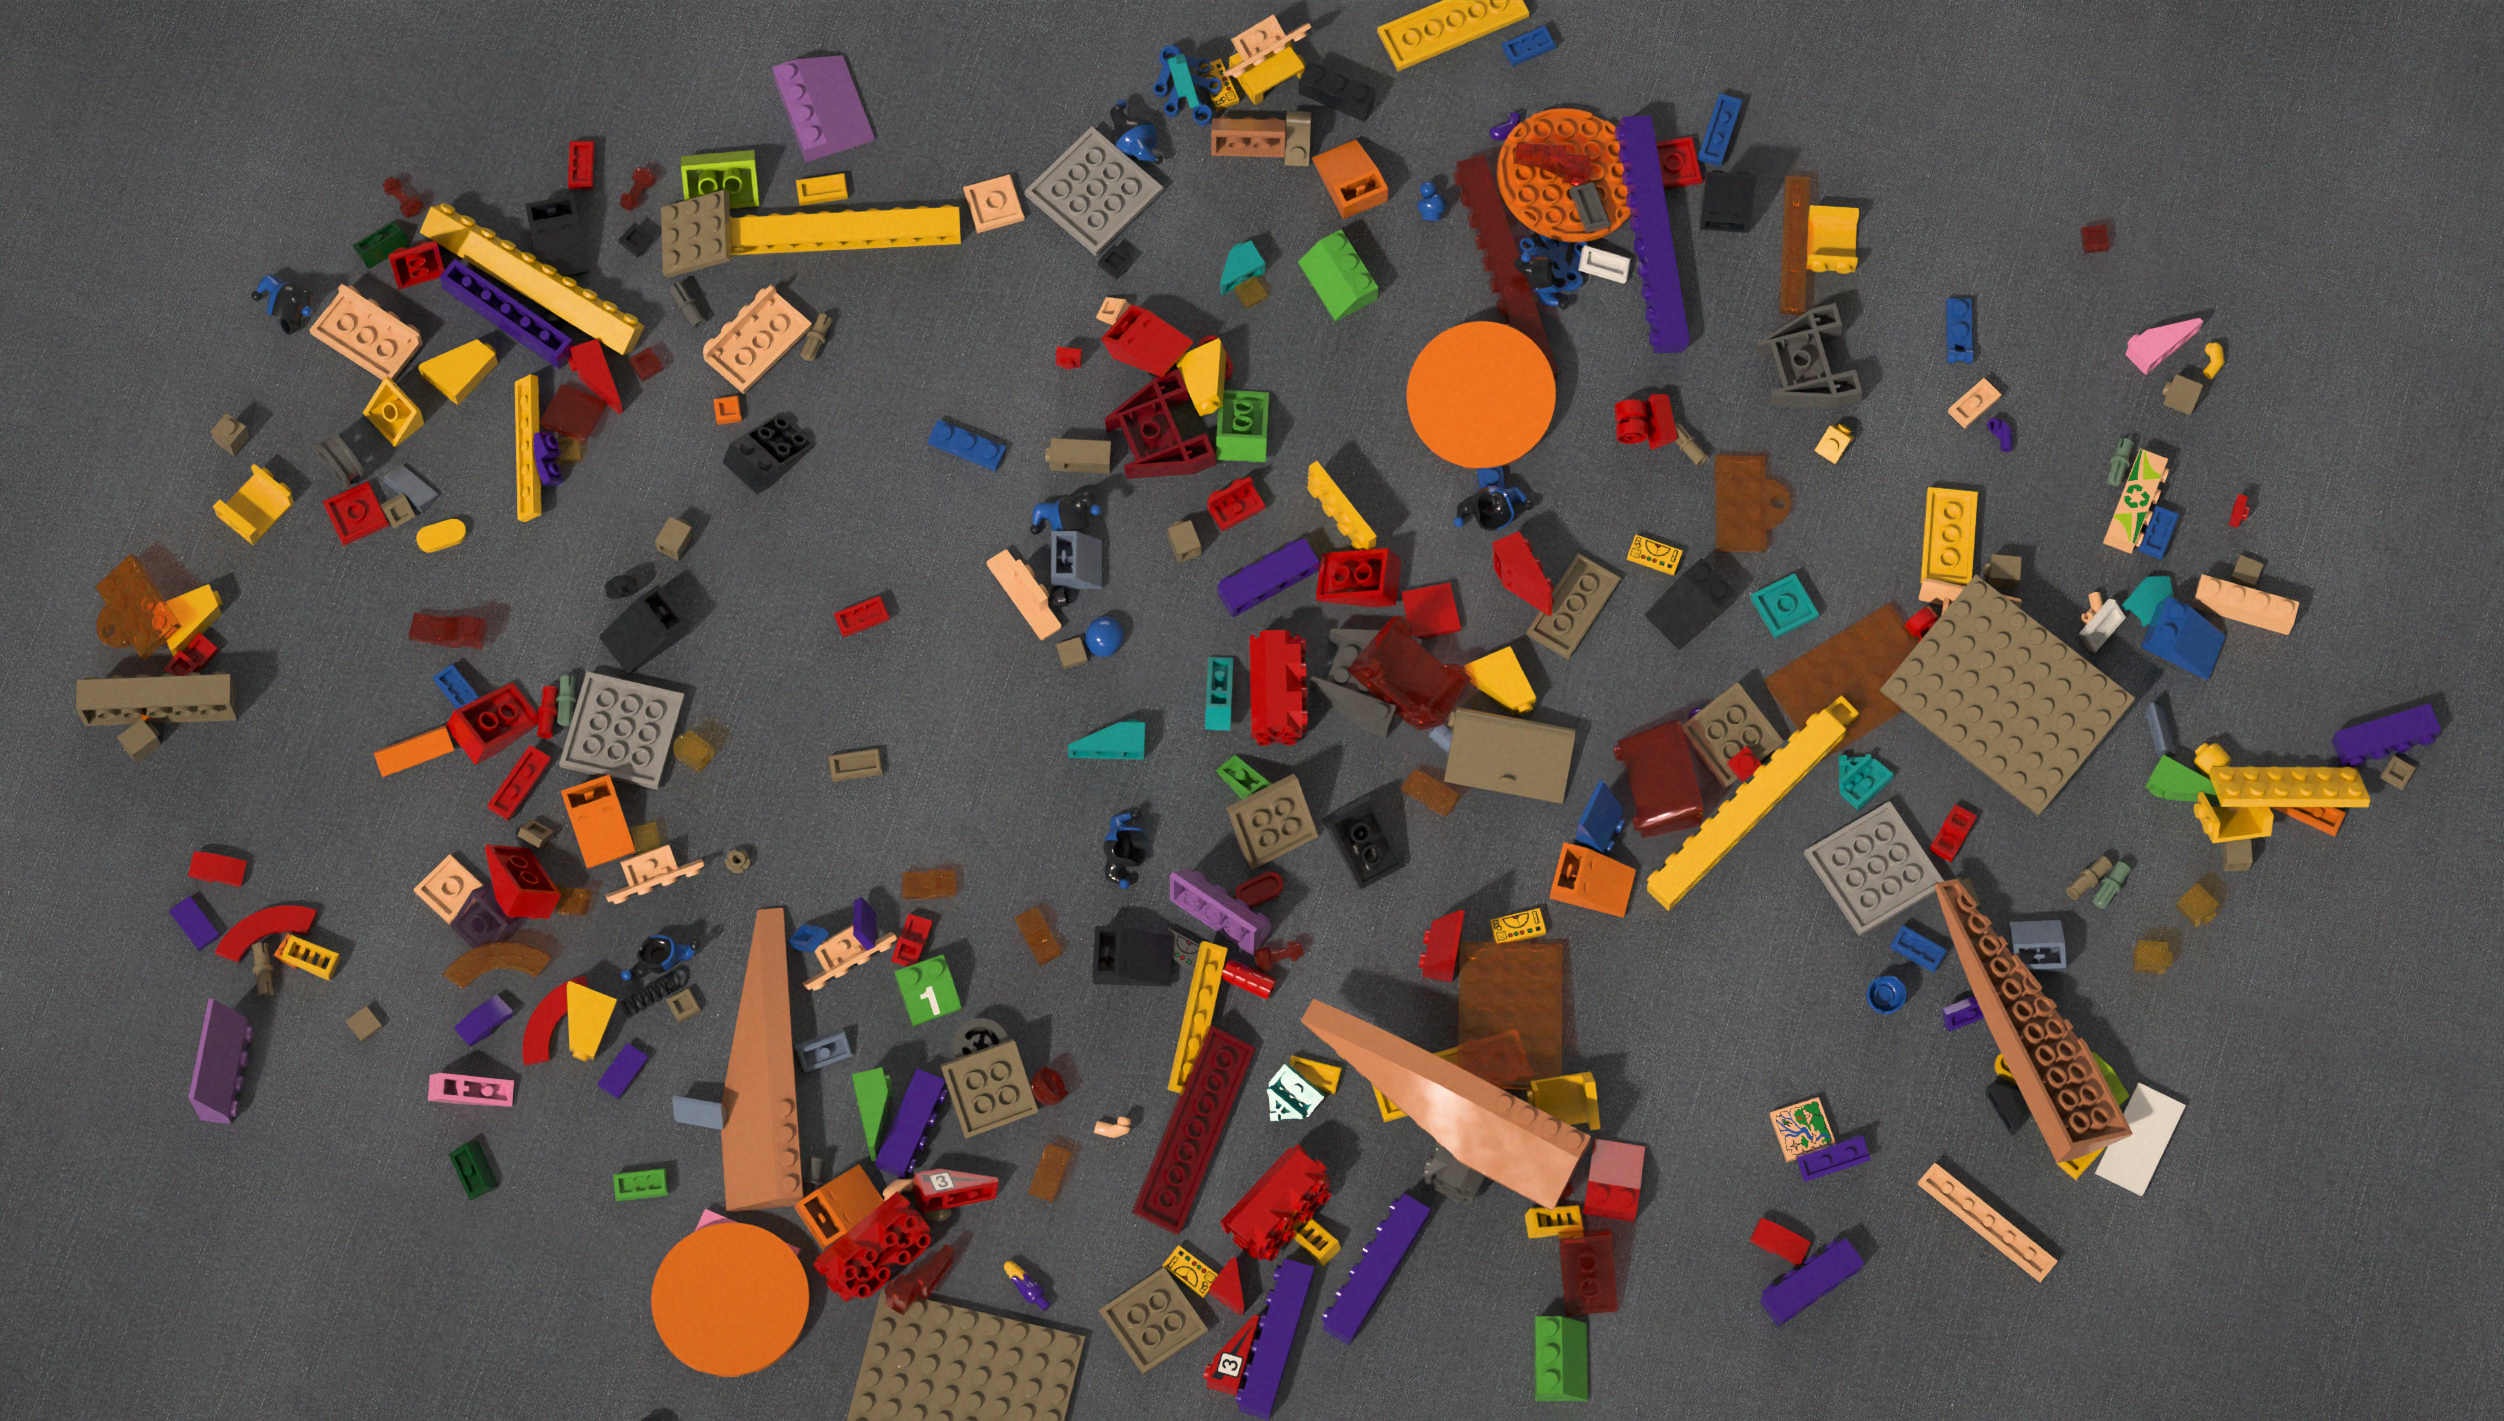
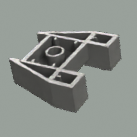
(1803, 363)
(1347, 693)

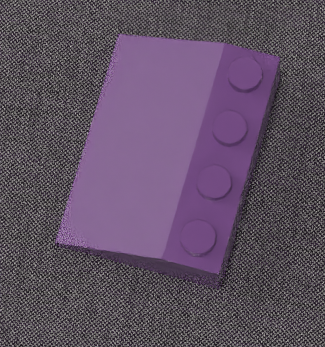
(822, 105)
(1218, 910)
(220, 1063)

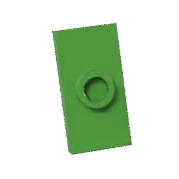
(640, 1184)

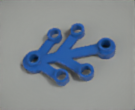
(1197, 81)
(1557, 255)

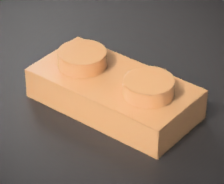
(1974, 403)

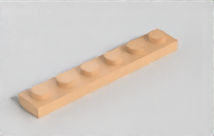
(1987, 1222)

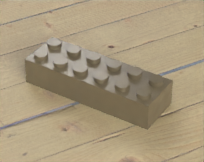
(163, 698)

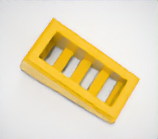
(314, 949)
(1535, 1231)
(1324, 1249)

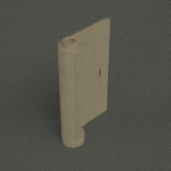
(1509, 754)

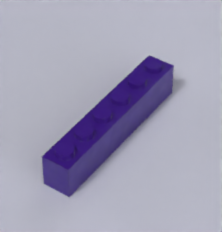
(506, 313)
(1375, 1269)
(1275, 1339)

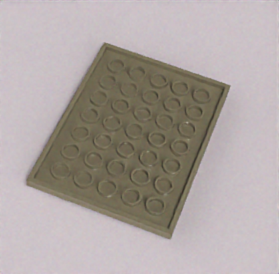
(2007, 695)
(963, 1367)

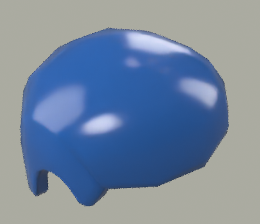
(1104, 636)
(1886, 994)

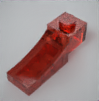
(1553, 158)
(449, 631)
(919, 1283)

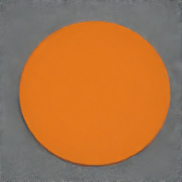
(1541, 197)
(1481, 395)
(730, 1299)

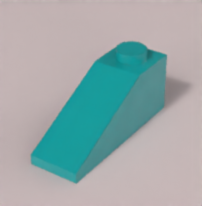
(1219, 693)
(1117, 741)

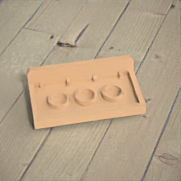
(367, 333)
(756, 339)

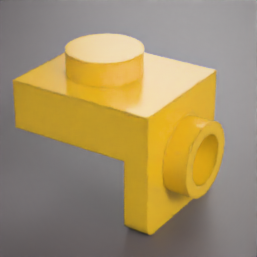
(1834, 442)

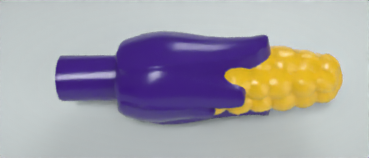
(1026, 1285)

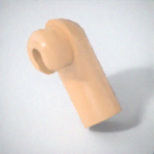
(2096, 603)
(1113, 1130)
(899, 1186)

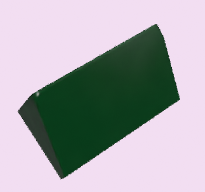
(379, 244)
(473, 1170)

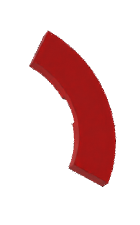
(263, 923)
(543, 1021)

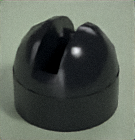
(554, 320)
(290, 326)
(1059, 597)

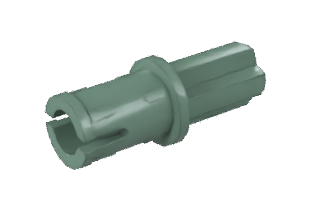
(2120, 462)
(566, 700)
(2111, 885)

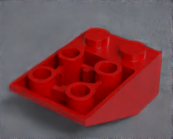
(1145, 341)
(1522, 572)

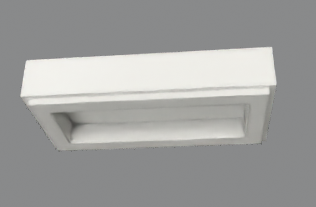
(1604, 264)
(2102, 625)

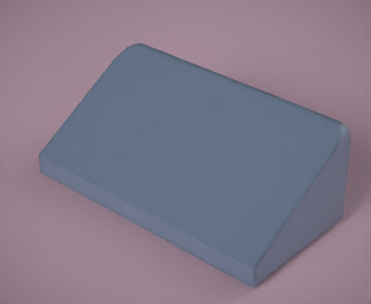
(413, 488)
(2160, 730)
(823, 1050)
(699, 1112)

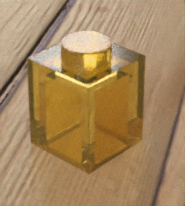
(693, 751)
(2198, 906)
(2151, 957)

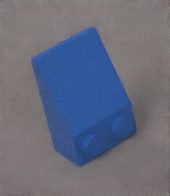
(2183, 637)
(1600, 821)

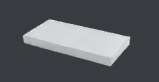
(2135, 1158)

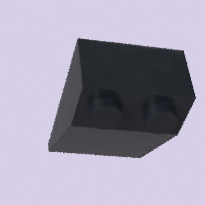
(1691, 604)
(1363, 841)

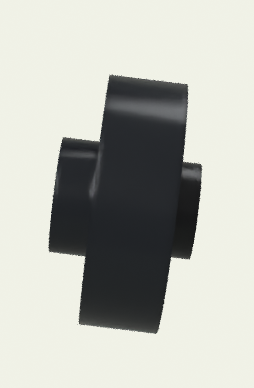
(621, 587)

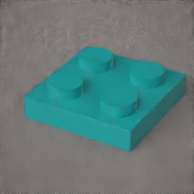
(1784, 606)

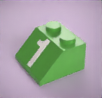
(927, 990)

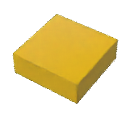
(1842, 711)

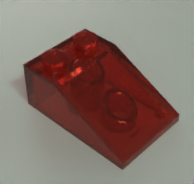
(1587, 1271)

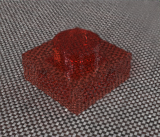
(2094, 239)
(645, 364)

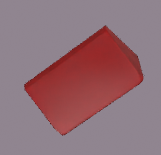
(1660, 421)

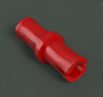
(547, 712)

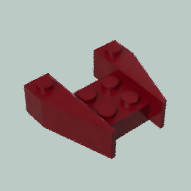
(1154, 435)

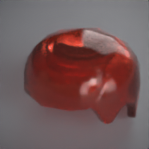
(1048, 1087)

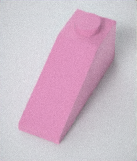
(2158, 343)
(470, 1090)

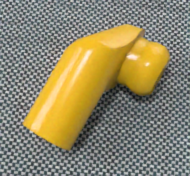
(2216, 355)

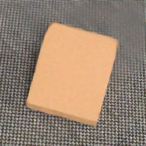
(1112, 309)

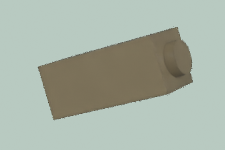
(1079, 455)

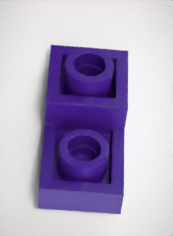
(545, 452)
(483, 1019)

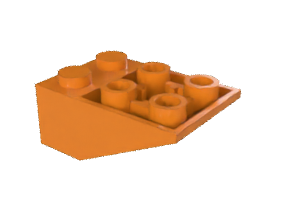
(1351, 178)
(598, 821)
(1592, 880)
(838, 1206)

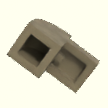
(1297, 138)

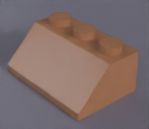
(1248, 137)

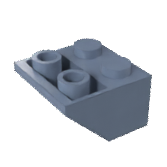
(1075, 560)
(2039, 945)

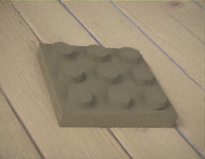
(696, 234)
(1728, 727)
(1272, 822)
(989, 1088)
(1153, 1321)

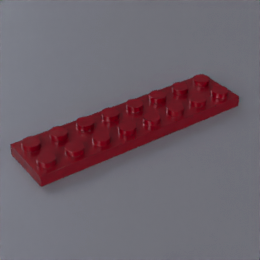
(1193, 1130)

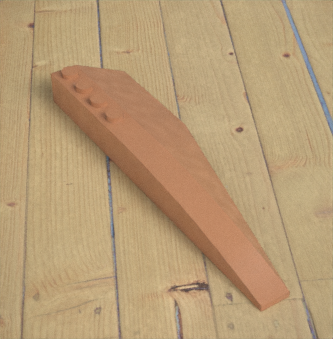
(2039, 1047)
(760, 1085)
(1461, 1111)

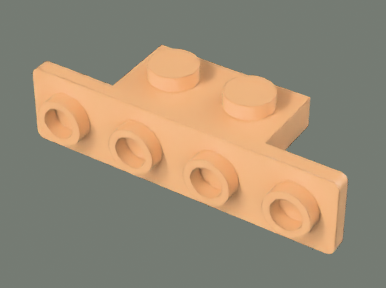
(1260, 40)
(1025, 593)
(1945, 593)
(651, 869)
(841, 952)

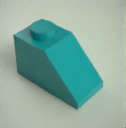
(1241, 264)

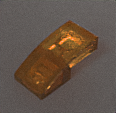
(1430, 792)
(928, 885)
(572, 901)
(1037, 936)
(1050, 1172)

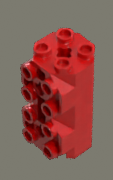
(1277, 687)
(1276, 1202)
(863, 1256)

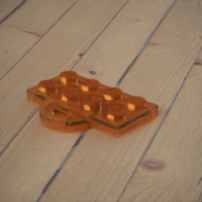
(1744, 503)
(134, 610)

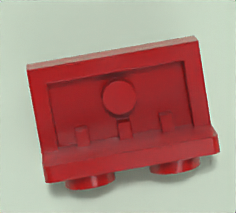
(1234, 503)

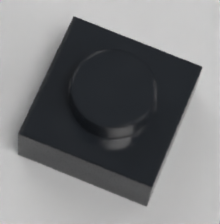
(636, 240)
(1115, 262)

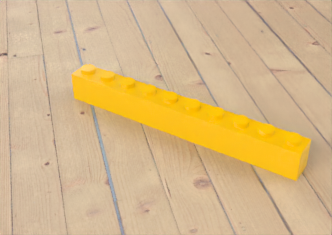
(845, 230)
(532, 279)
(1746, 809)

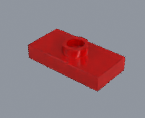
(581, 164)
(861, 616)

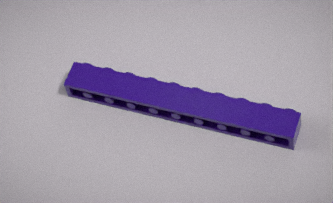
(1652, 234)

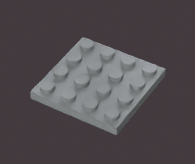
(1093, 191)
(622, 730)
(1874, 868)

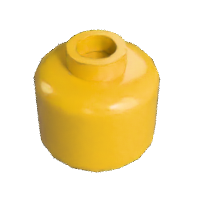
(2210, 756)

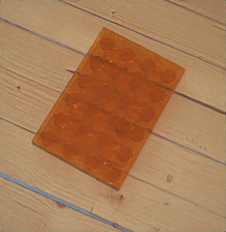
(1848, 665)
(1510, 1012)

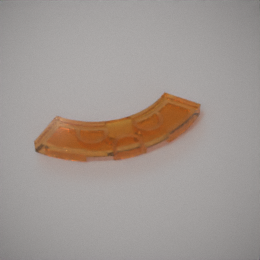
(495, 956)

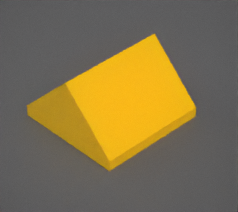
(393, 413)

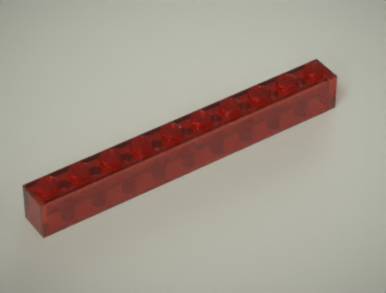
(1499, 252)

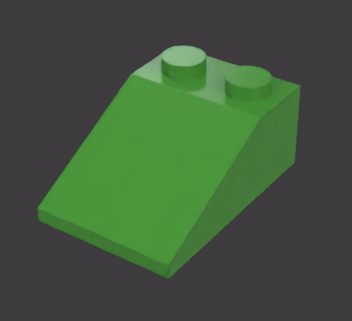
(1242, 426)
(873, 1096)

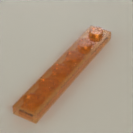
(1794, 245)

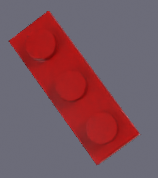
(519, 783)

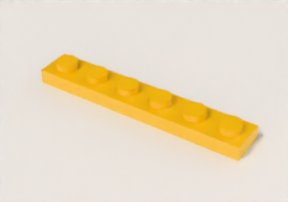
(527, 425)
(1198, 1010)

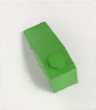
(1241, 777)
(2179, 783)

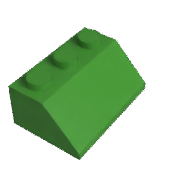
(1339, 276)
(1560, 1359)

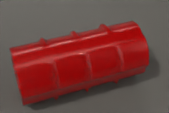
(1248, 979)

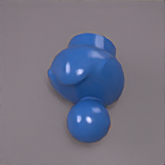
(1432, 204)

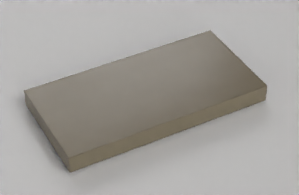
(1577, 604)

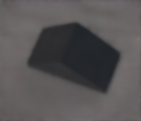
(2008, 1104)

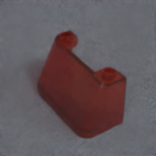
(1409, 676)
(1661, 779)

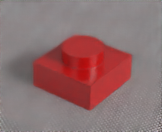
(1068, 357)
(2239, 511)
(1744, 764)

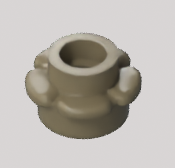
(739, 867)

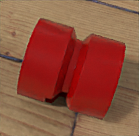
(1631, 422)
(1921, 622)

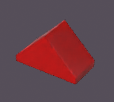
(1228, 1288)

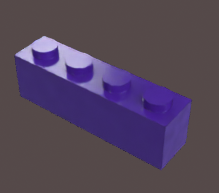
(1267, 577)
(2386, 736)
(911, 1124)
(1811, 1282)

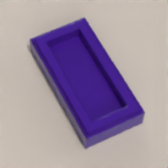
(194, 923)
(864, 923)
(622, 1071)

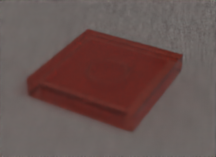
(573, 413)

